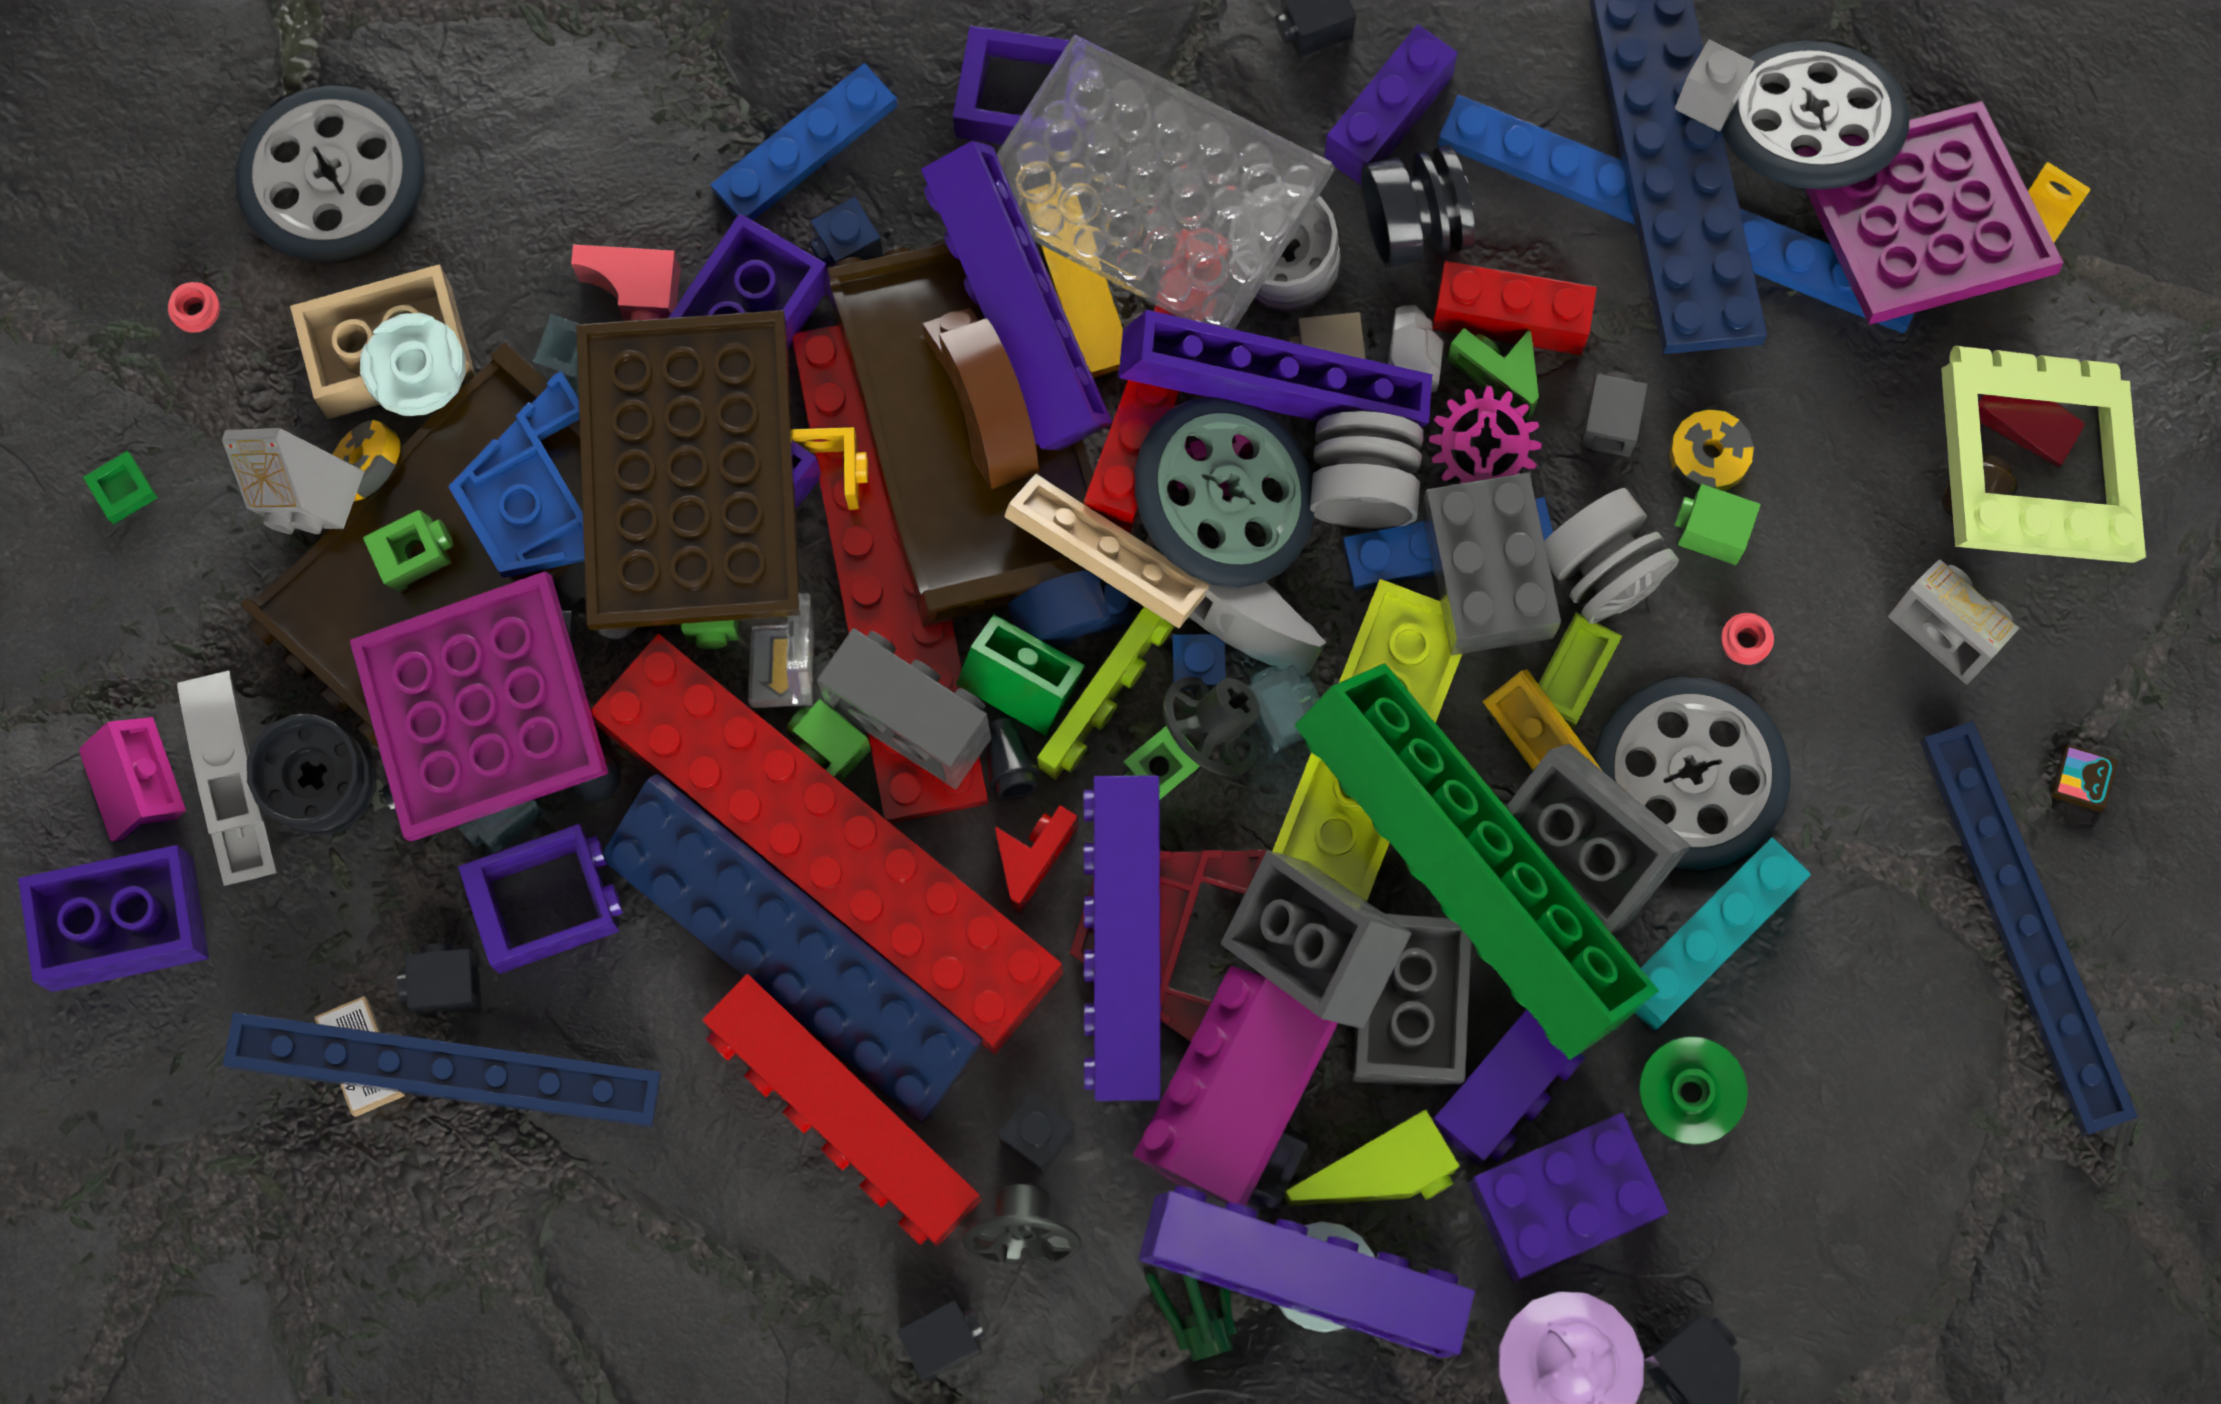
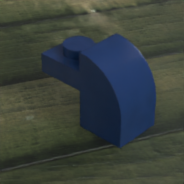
(1070, 607)

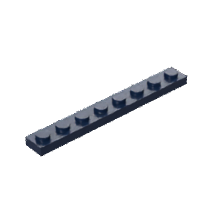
(2028, 929)
(442, 1069)

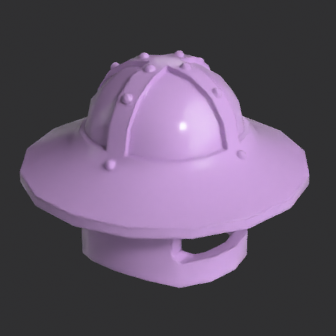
(1570, 1353)

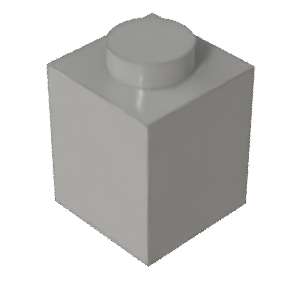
(1714, 85)

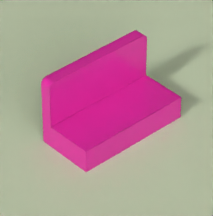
(131, 776)

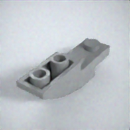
(1258, 624)
(220, 768)

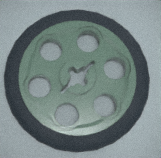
(1175, 527)

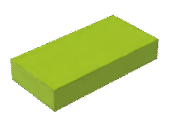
(1578, 666)

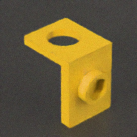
(2053, 205)
(840, 441)

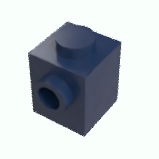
(845, 234)

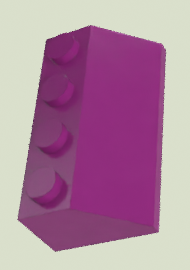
(1235, 1088)

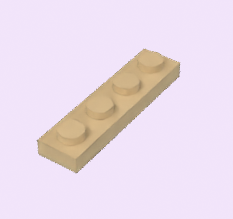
(1106, 550)

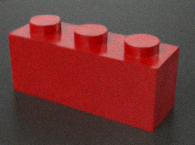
(1510, 304)

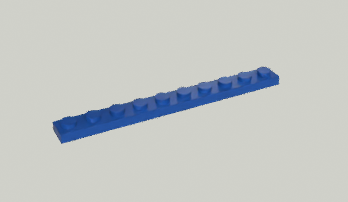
(1601, 184)

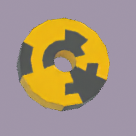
(1714, 429)
(372, 449)

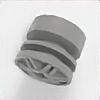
(1315, 266)
(1366, 470)
(1613, 563)

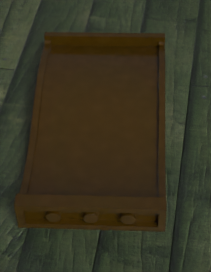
(943, 510)
(336, 586)

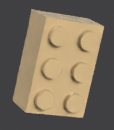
(339, 325)

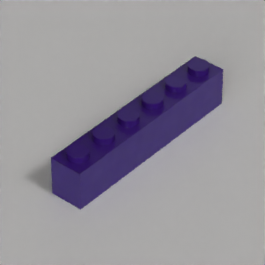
(1015, 294)
(1266, 371)
(1125, 938)
(1307, 1273)

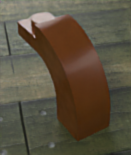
(988, 394)

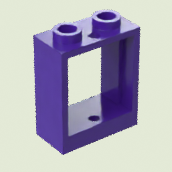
(981, 44)
(478, 880)

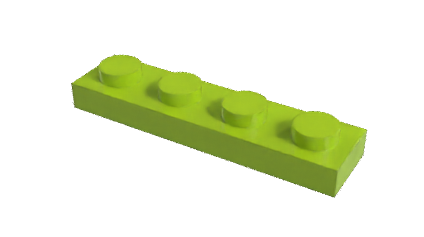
(1096, 704)

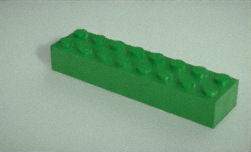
(1475, 859)

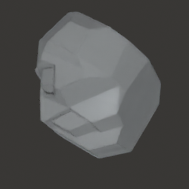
(1415, 343)

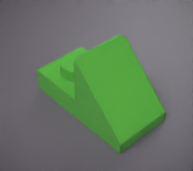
(1482, 363)

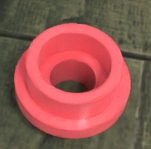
(187, 295)
(1756, 627)

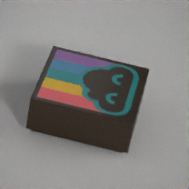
(2084, 778)

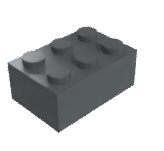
(1490, 564)
(905, 706)
(1596, 835)
(1315, 939)
(1422, 1013)

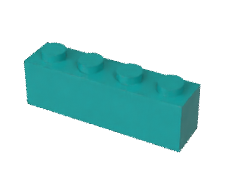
(1719, 929)

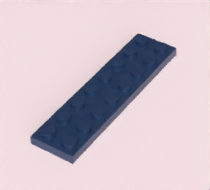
(1677, 179)
(791, 948)

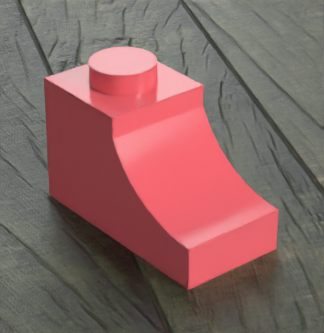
(638, 278)

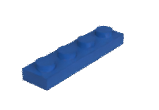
(804, 144)
(1401, 552)

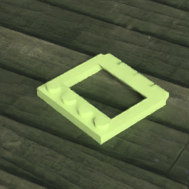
(2033, 523)

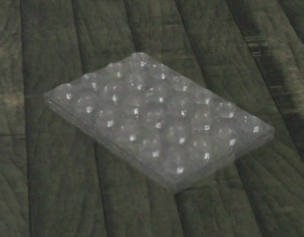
(1157, 185)

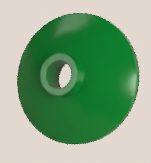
(1717, 1078)

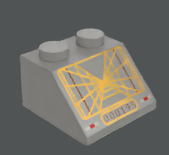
(291, 480)
(1954, 620)

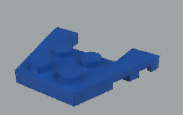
(518, 495)

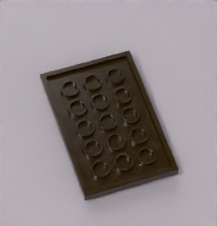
(687, 470)

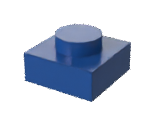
(1199, 657)

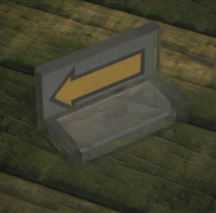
(783, 661)

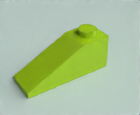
(1388, 1168)

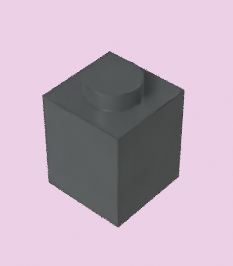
(1613, 414)

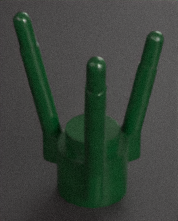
(1205, 1331)

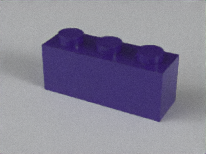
(1391, 103)
(1503, 1090)

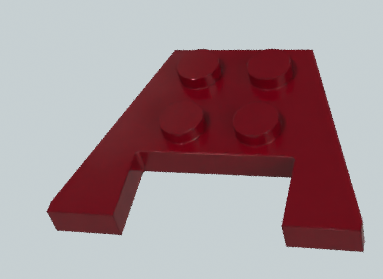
(1179, 886)

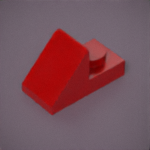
(1028, 866)

